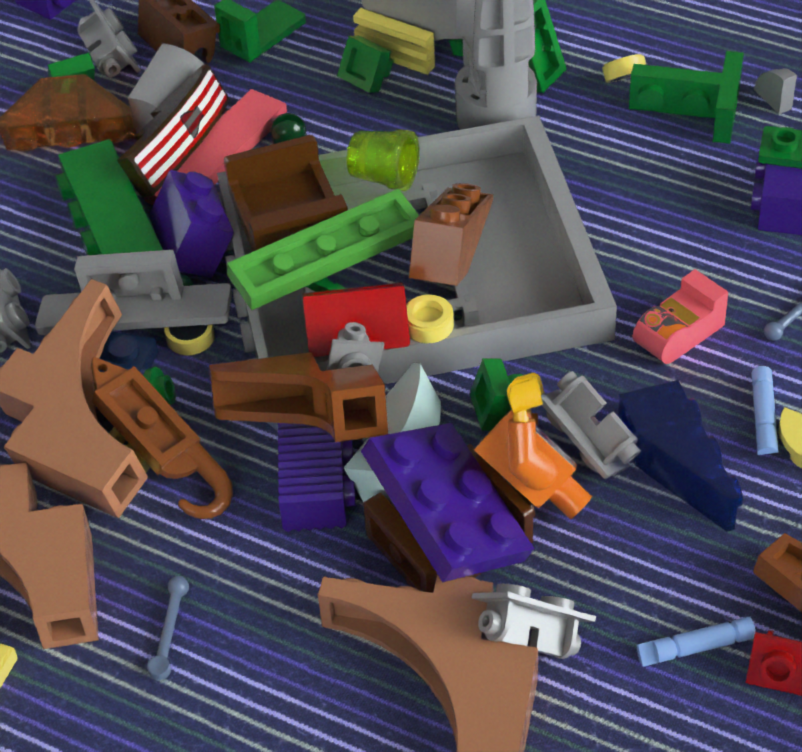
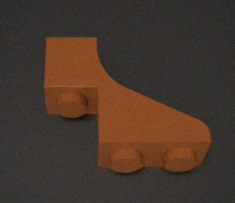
(295, 391)

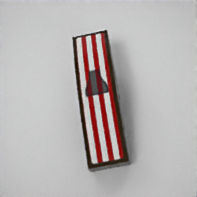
(174, 131)

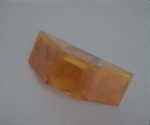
(65, 114)

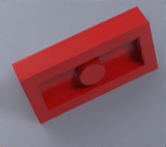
(376, 307)

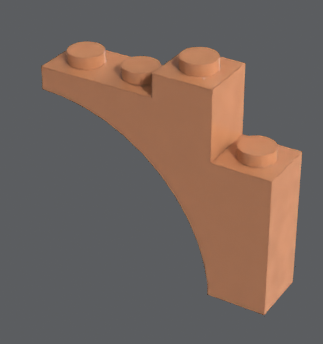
(59, 421)
(48, 560)
(479, 682)

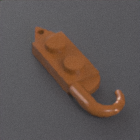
(158, 433)

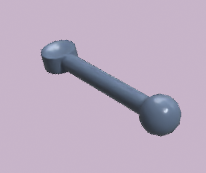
(774, 330)
(159, 666)

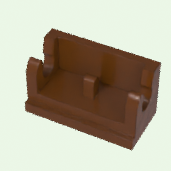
(177, 24)

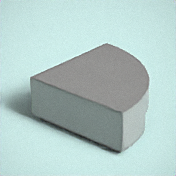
(777, 88)

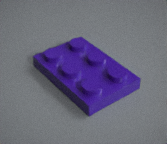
(447, 501)

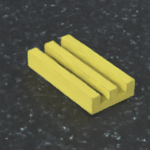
(402, 52)

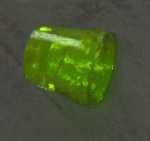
(384, 157)

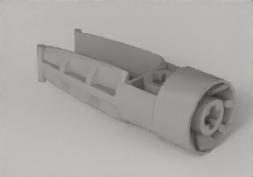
(496, 57)

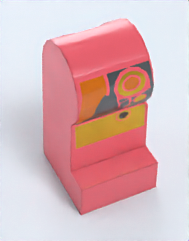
(683, 318)

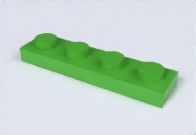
(323, 249)

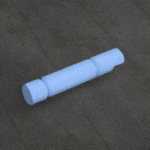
(764, 410)
(696, 641)

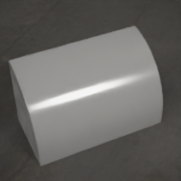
(161, 78)

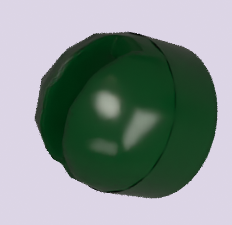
(287, 127)

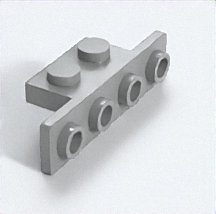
(146, 291)

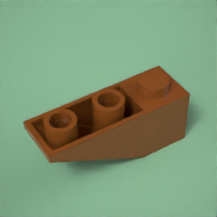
(449, 234)

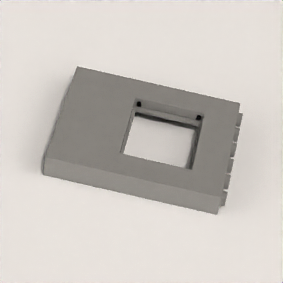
(531, 276)

